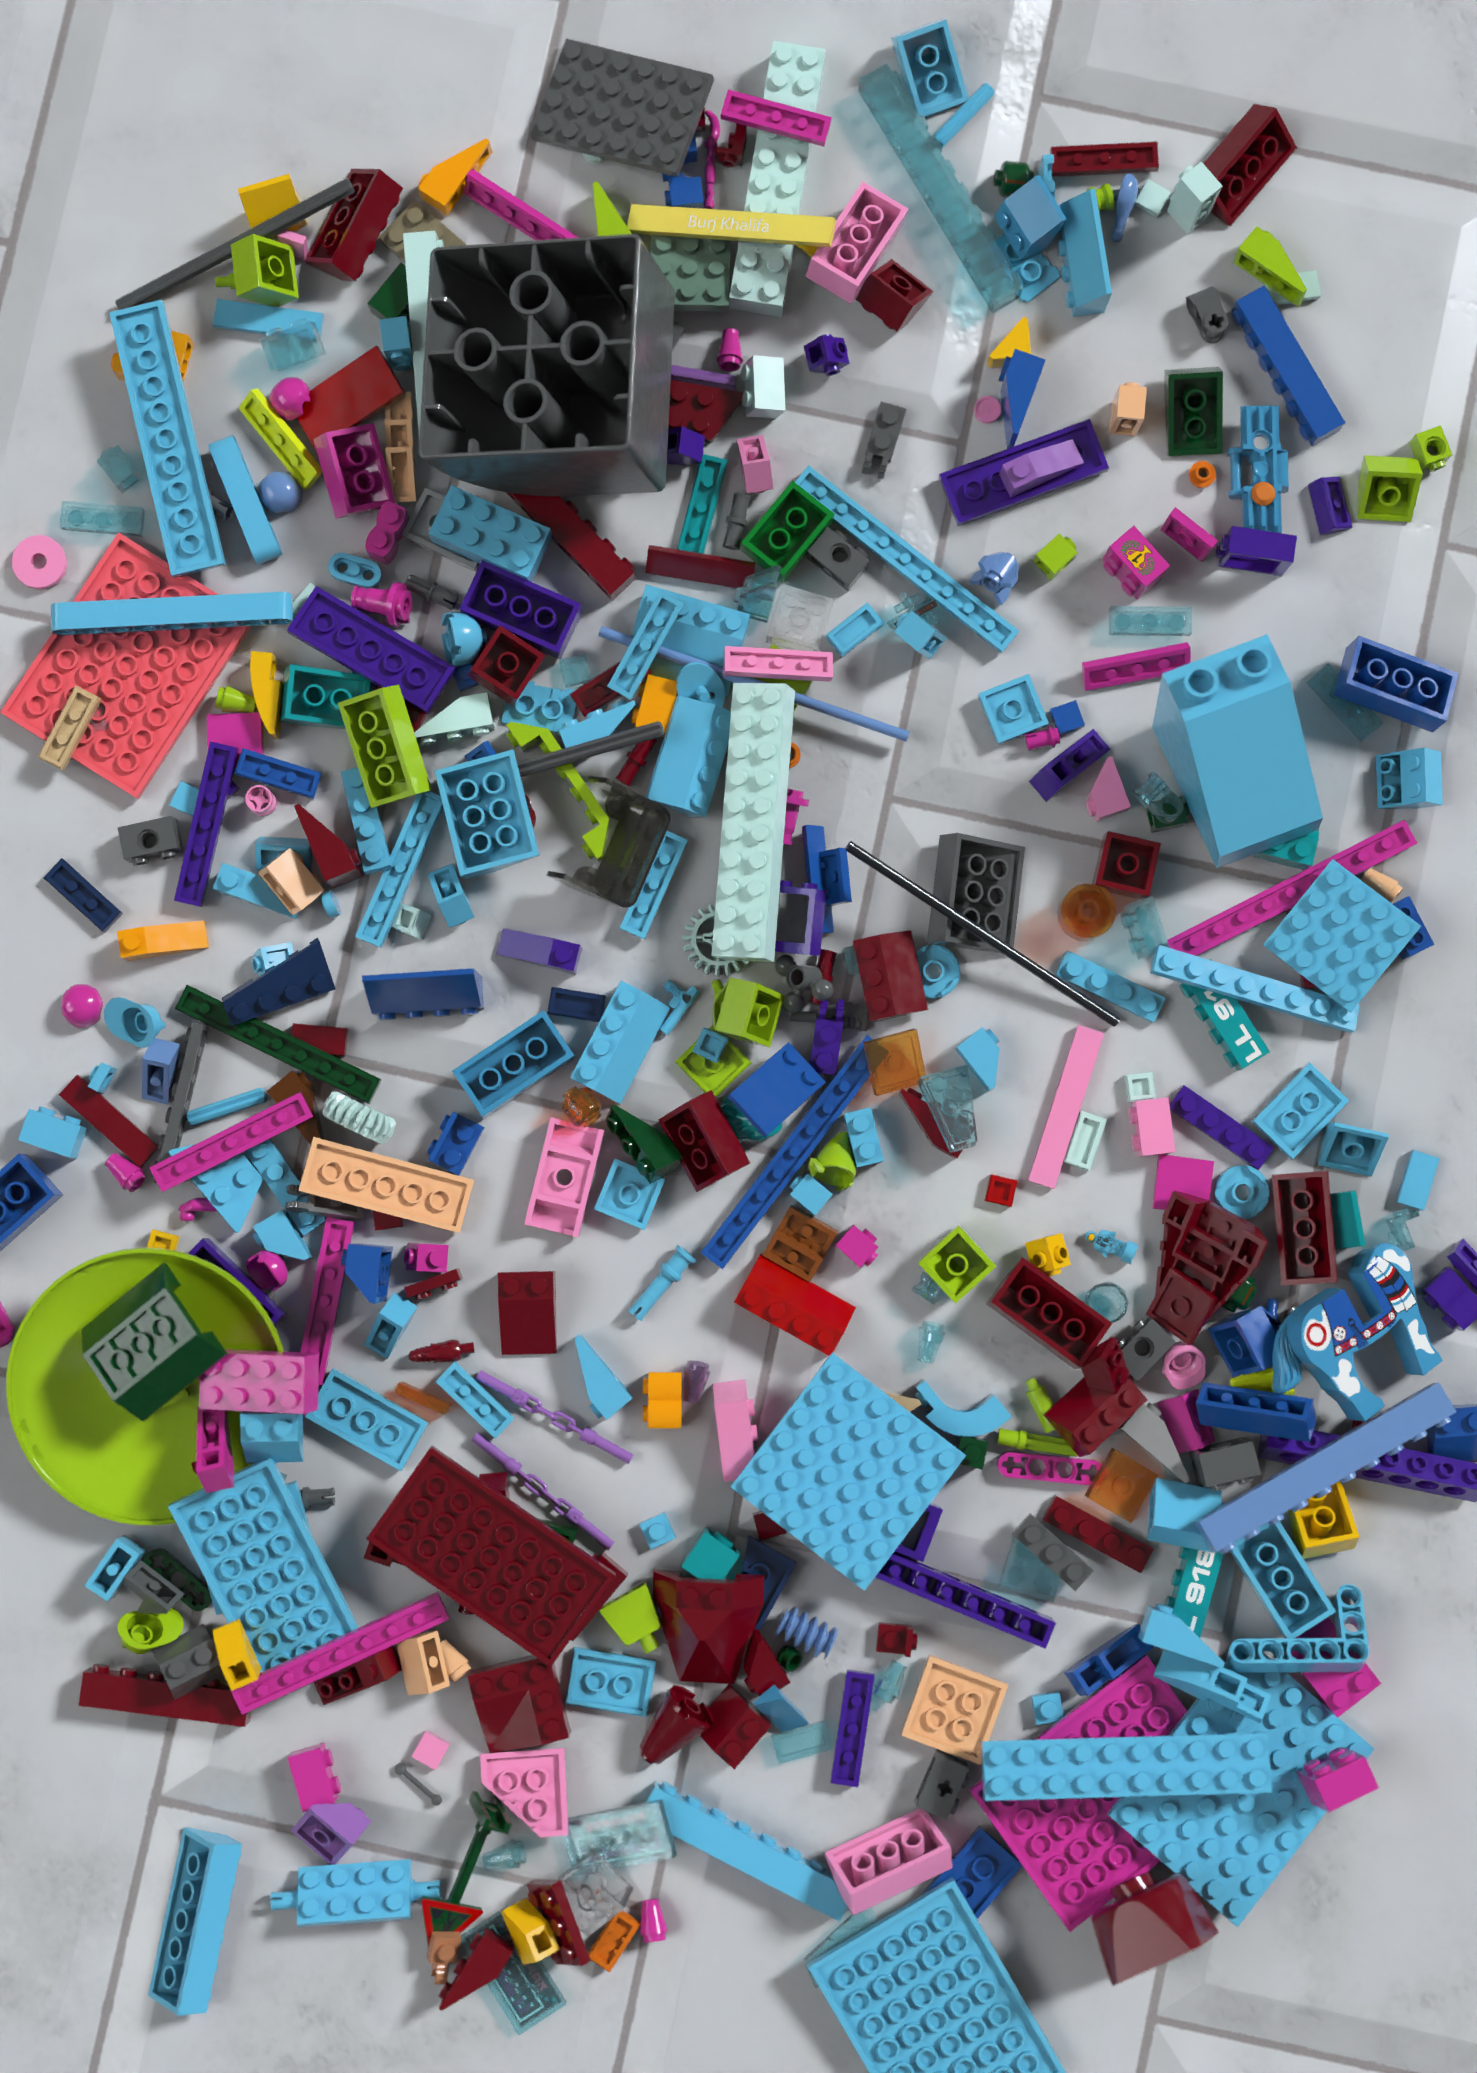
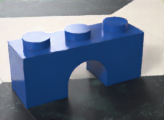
(685, 190)

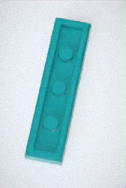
(702, 504)

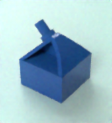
(1247, 1338)

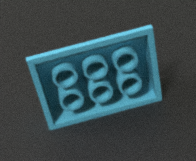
(699, 632)
(487, 814)

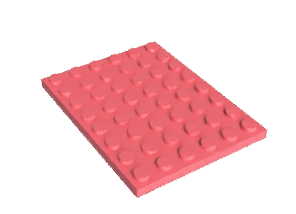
(144, 676)

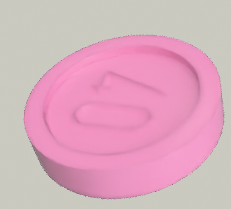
(987, 409)

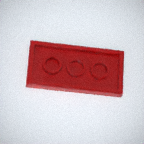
(350, 395)

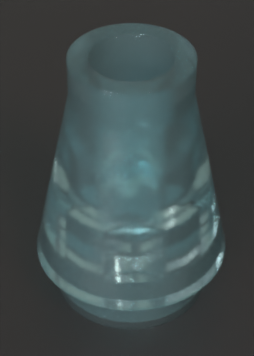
(930, 1339)
(890, 1682)
(505, 1856)

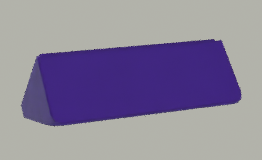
(1329, 505)

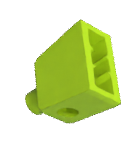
(634, 1617)

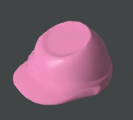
(1184, 1365)

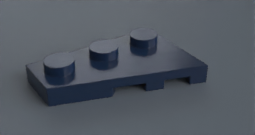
(775, 1567)

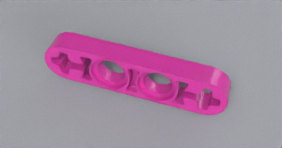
(1050, 1470)

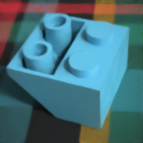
(1409, 779)

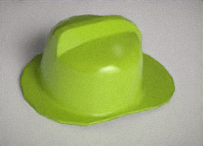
(146, 1631)

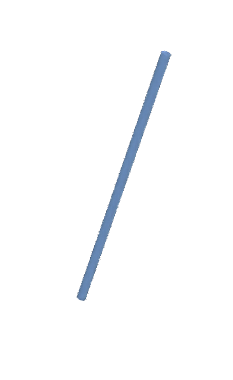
(800, 699)

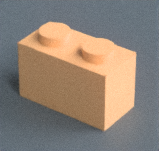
(1128, 409)
(291, 881)
(423, 1663)

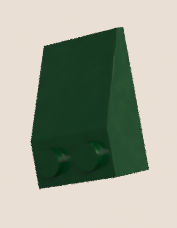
(1193, 410)

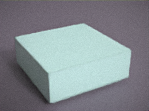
(1152, 198)
(1140, 1087)

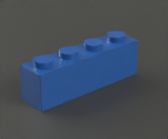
(1256, 1411)

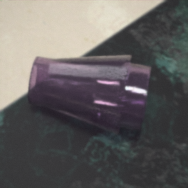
(695, 1379)

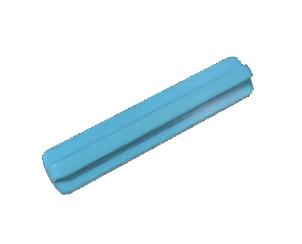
(964, 114)
(226, 1106)

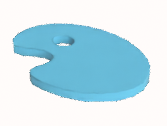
(696, 682)

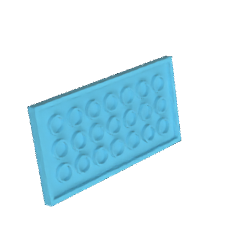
(264, 1564)

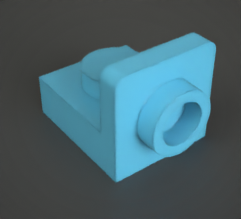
(270, 955)

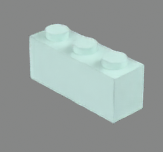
(1194, 197)

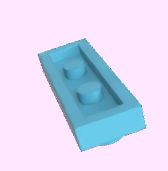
(475, 1399)

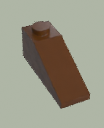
(291, 1085)

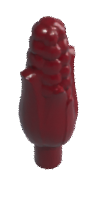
(441, 1352)

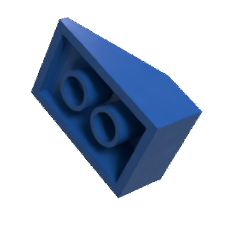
(1019, 383)
(776, 1089)

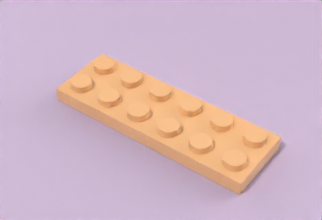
(386, 1185)

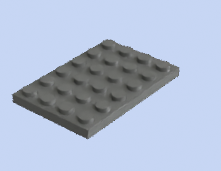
(622, 107)

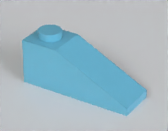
(248, 888)
(602, 1385)
(1169, 1632)

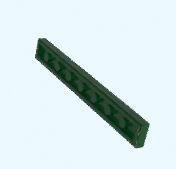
(280, 1046)

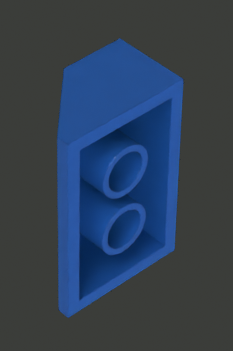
(369, 1269)
(1457, 1437)

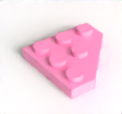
(531, 1787)

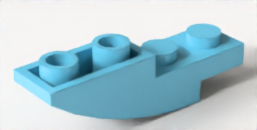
(1212, 1682)

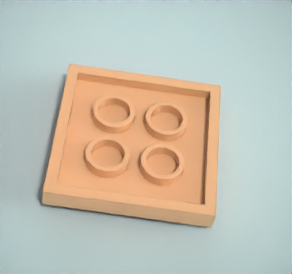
(954, 1709)

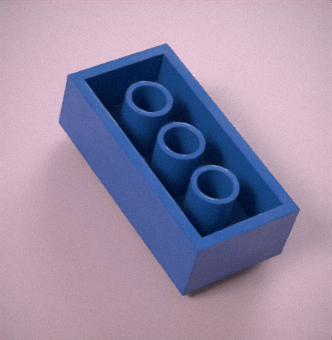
(1396, 684)
(23, 1196)

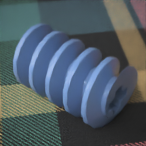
(806, 1632)

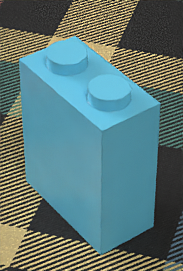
(1174, 1510)

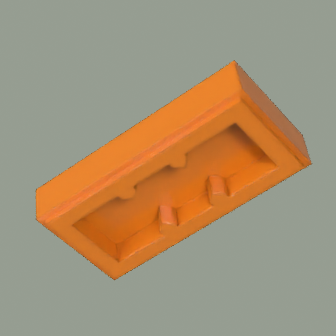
(613, 1940)

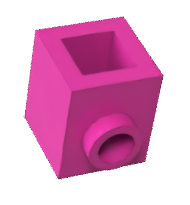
(858, 1246)

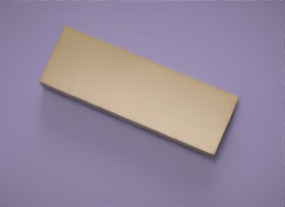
(69, 728)

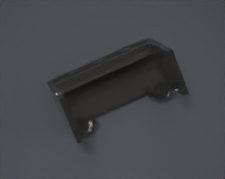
(630, 850)

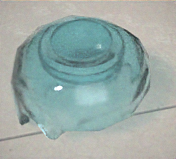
(1108, 1300)

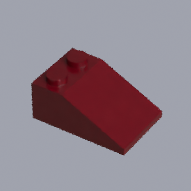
(334, 857)
(527, 1312)

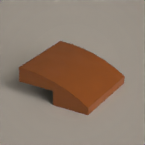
(800, 1243)

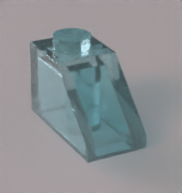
(758, 593)

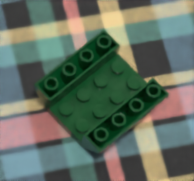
(148, 1346)

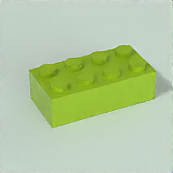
(384, 746)

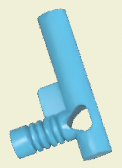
(677, 1004)

